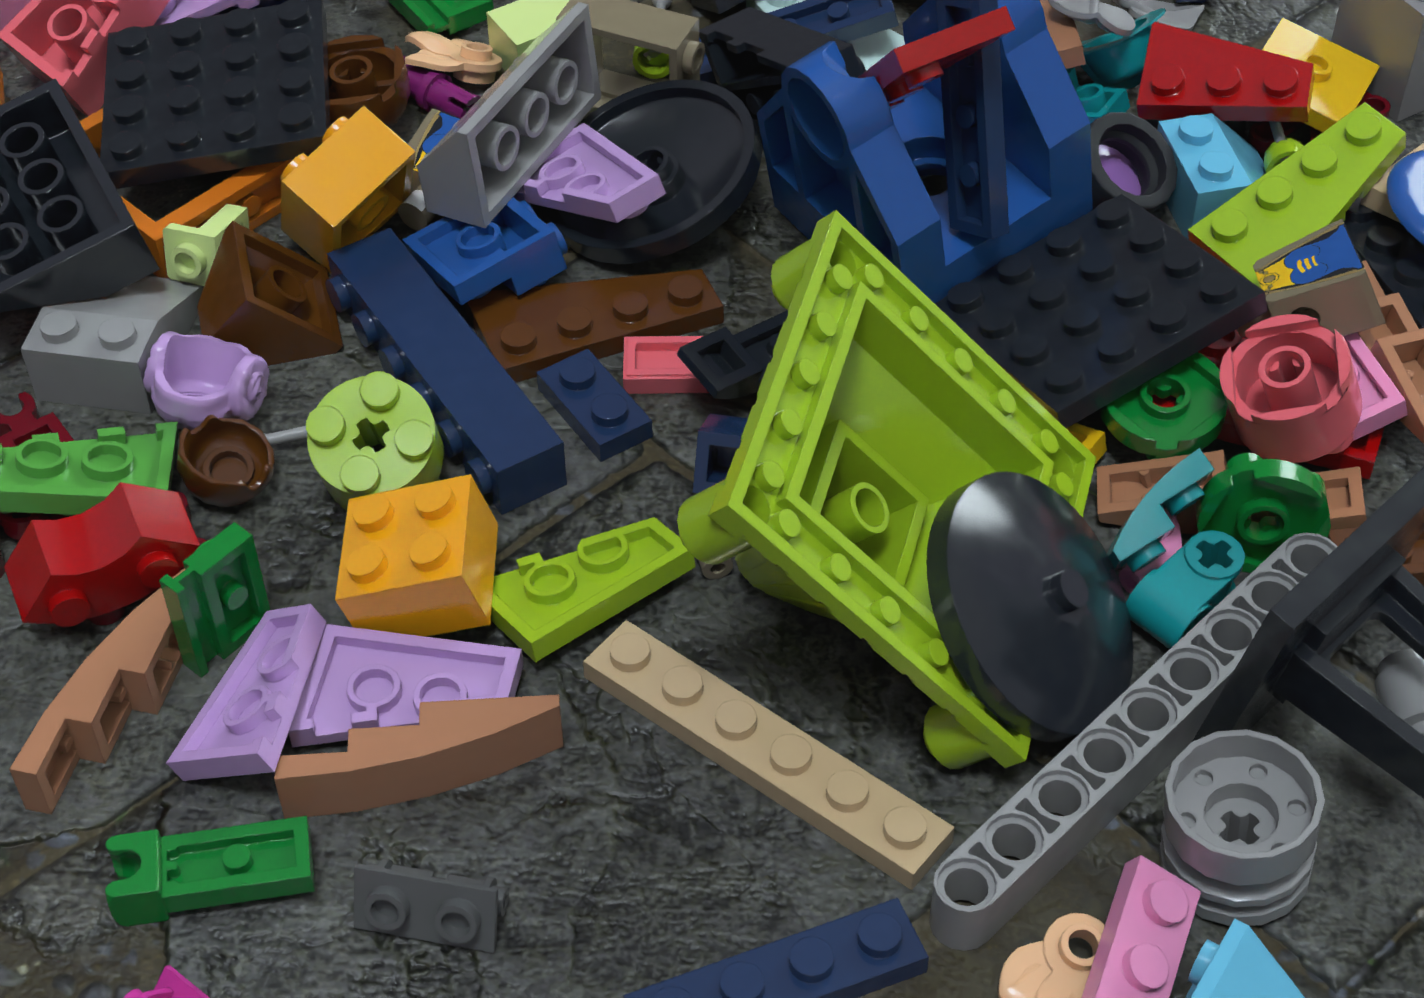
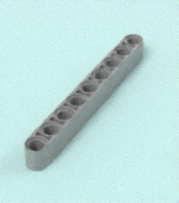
(1126, 741)

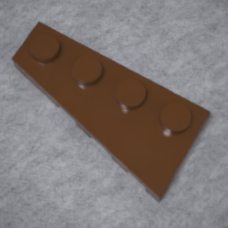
(594, 315)

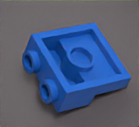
(474, 259)

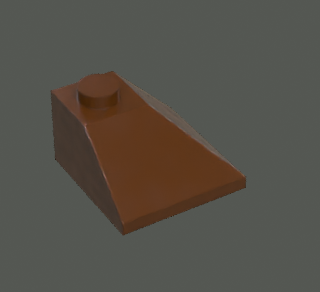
(268, 300)

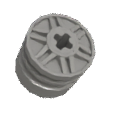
(1242, 825)

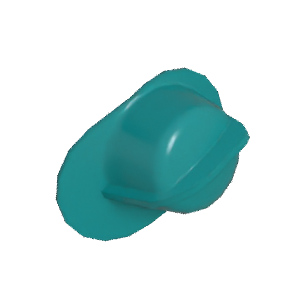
(1119, 59)

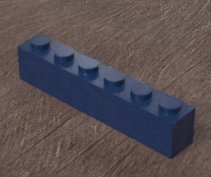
(438, 354)

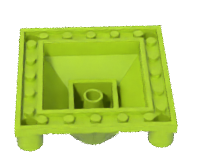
(852, 452)

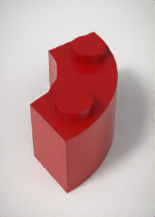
(100, 557)

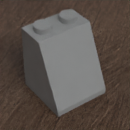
(1394, 39)

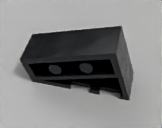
(755, 48)

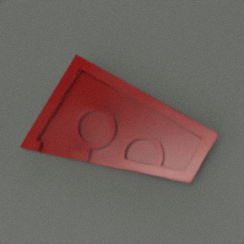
(922, 61)
(1206, 75)

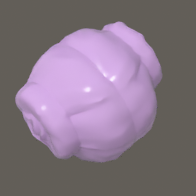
(203, 378)

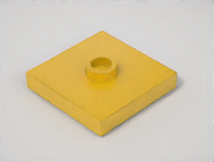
(1338, 73)

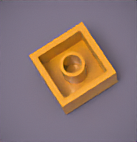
(345, 185)
(419, 559)

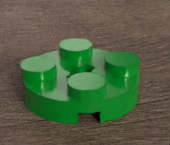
(1176, 429)
(1259, 485)

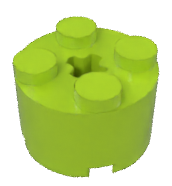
(366, 414)

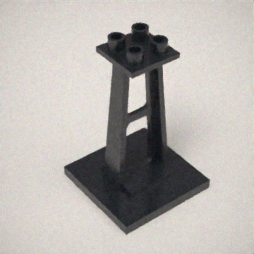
(1316, 618)

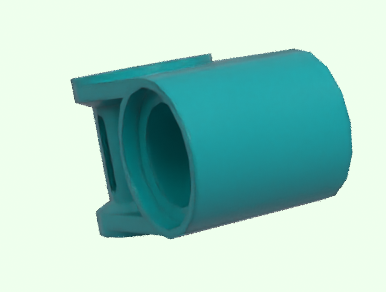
(1186, 586)

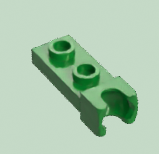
(207, 868)

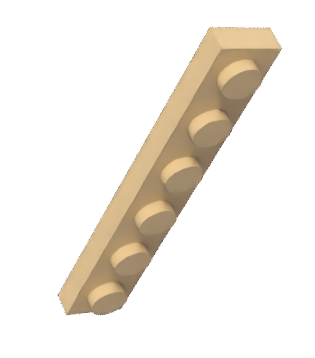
(770, 754)

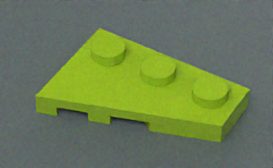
(570, 594)

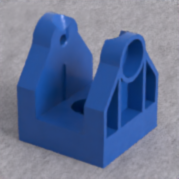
(844, 150)

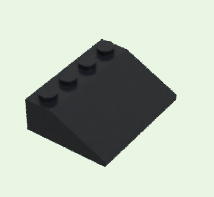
(59, 210)

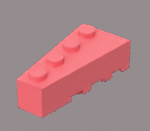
(71, 40)

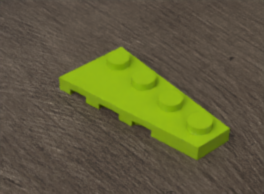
(1302, 191)

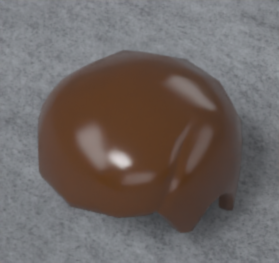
(225, 461)

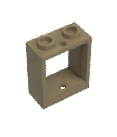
(645, 28)

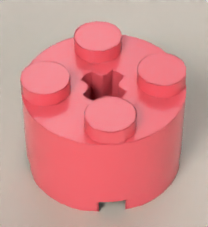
(1292, 389)

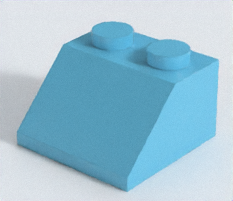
(1211, 166)

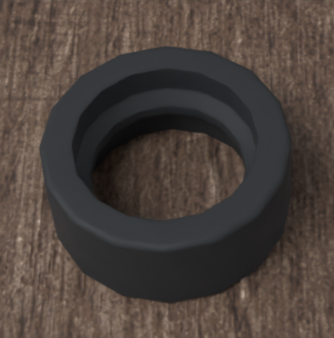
(1146, 152)

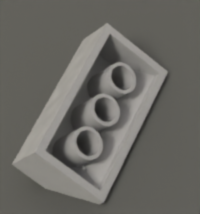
(514, 124)

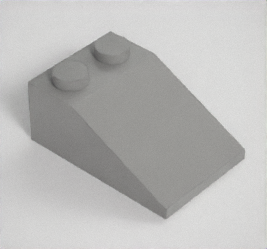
(100, 346)

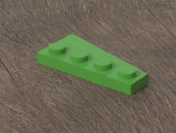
(79, 474)

